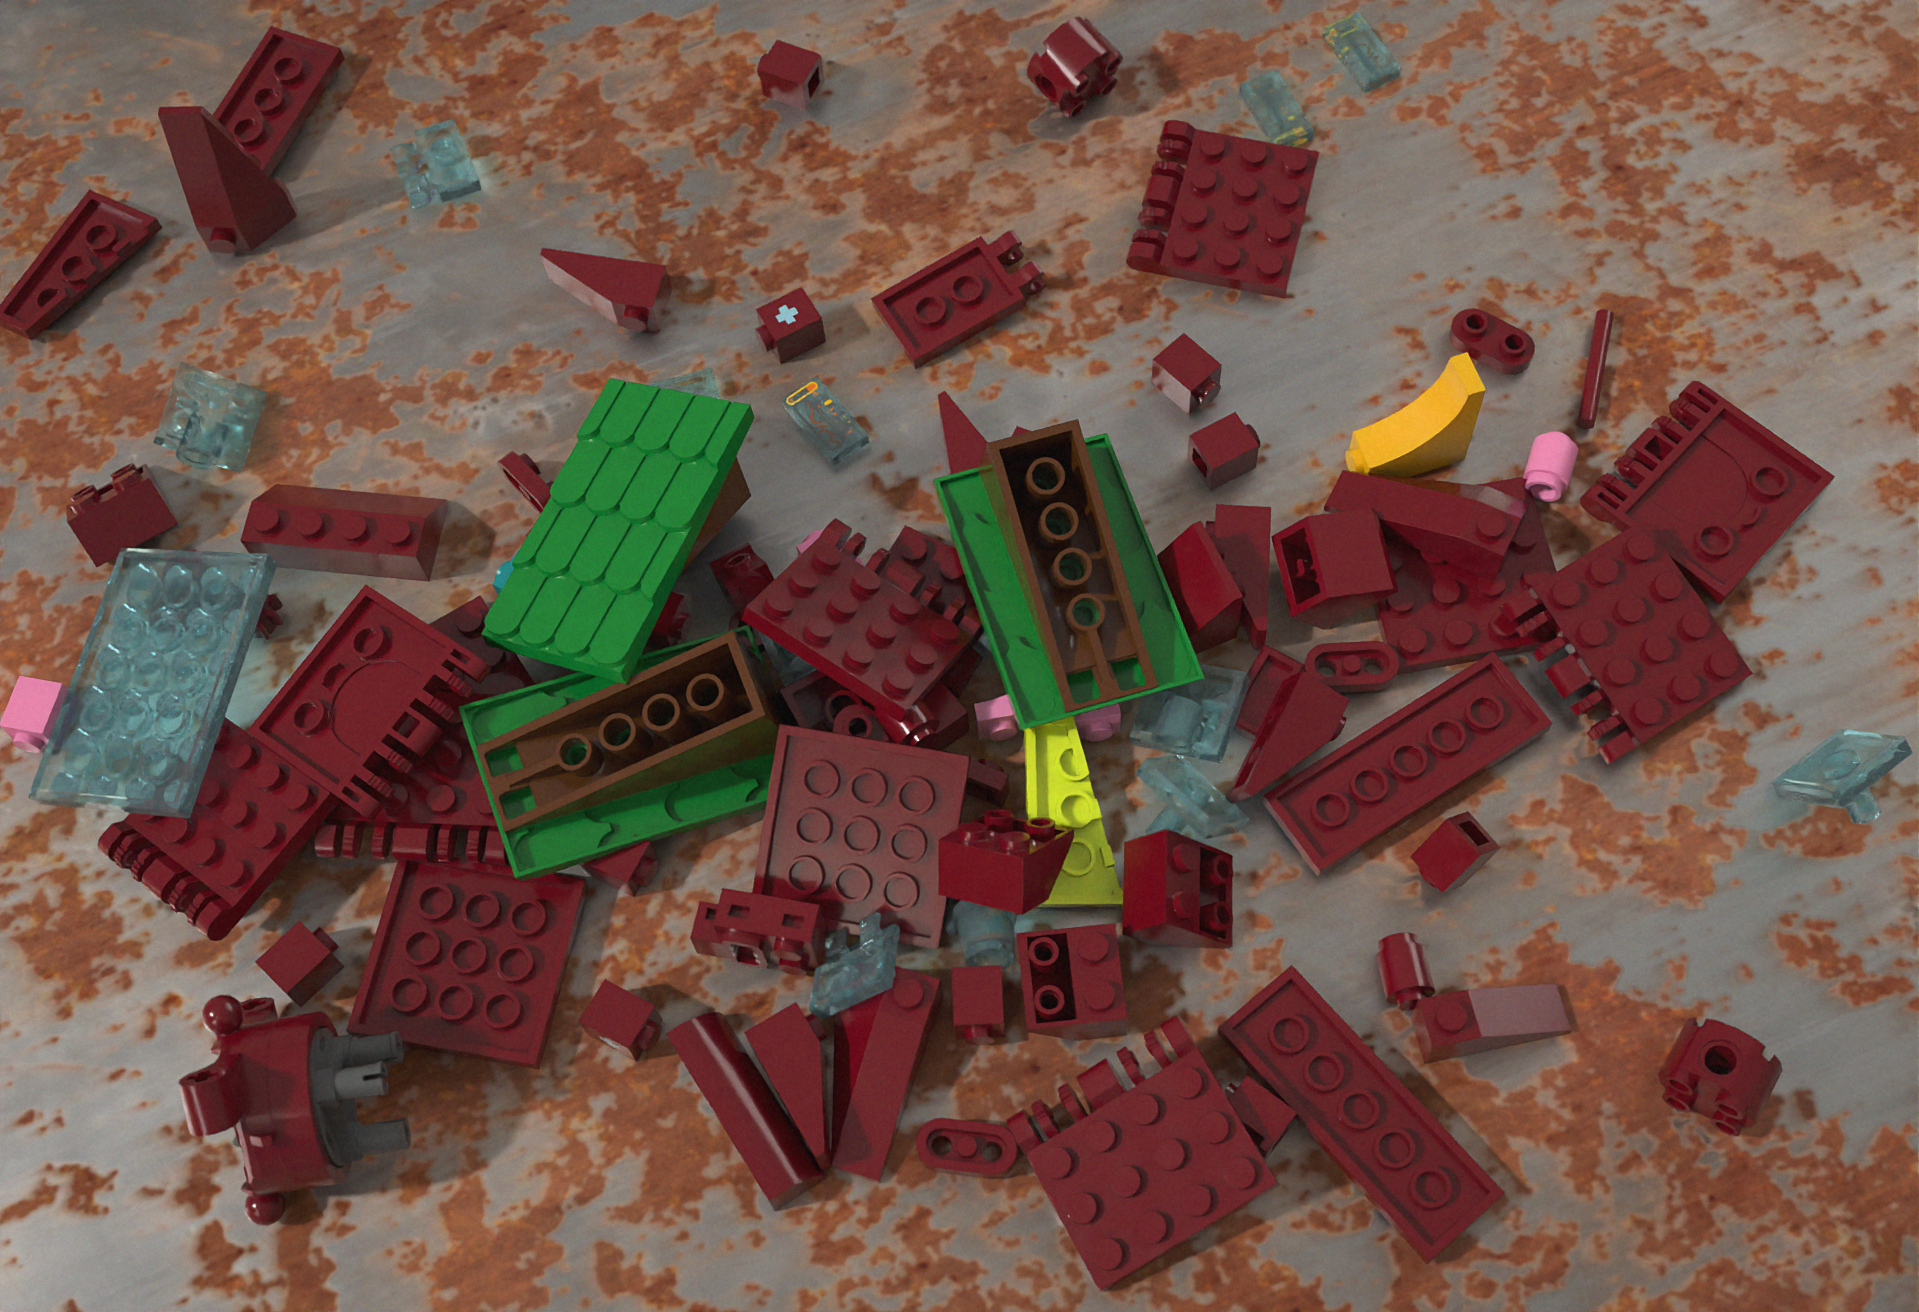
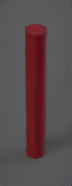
(1595, 369)

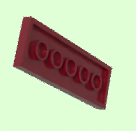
(1406, 763)
(1360, 1114)

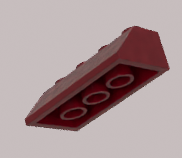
(346, 531)

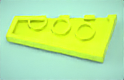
(1061, 790)

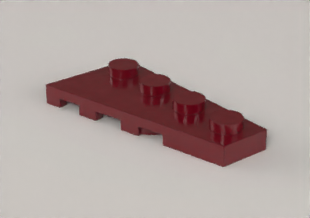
(77, 257)

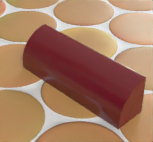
(746, 1108)

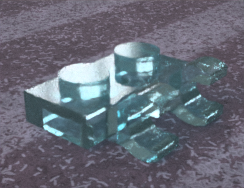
(448, 163)
(855, 970)

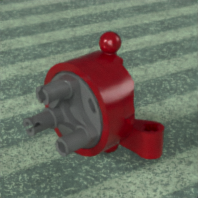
(290, 1098)

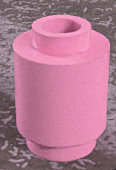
(1550, 466)

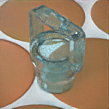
(984, 933)

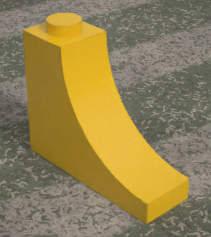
(1426, 432)

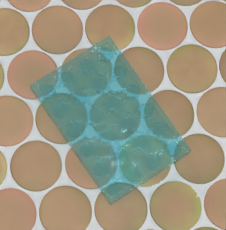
(154, 681)

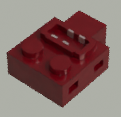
(761, 931)

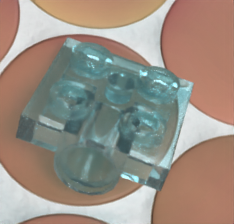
(209, 419)
(1193, 717)

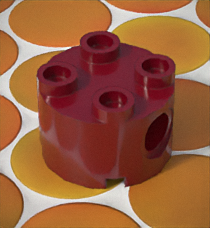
(1075, 66)
(1719, 1075)

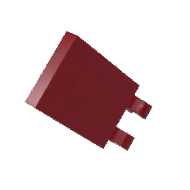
(957, 297)

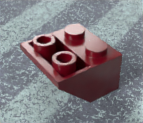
(119, 513)
(1334, 565)
(1203, 587)
(1003, 860)
(1177, 892)
(1073, 982)

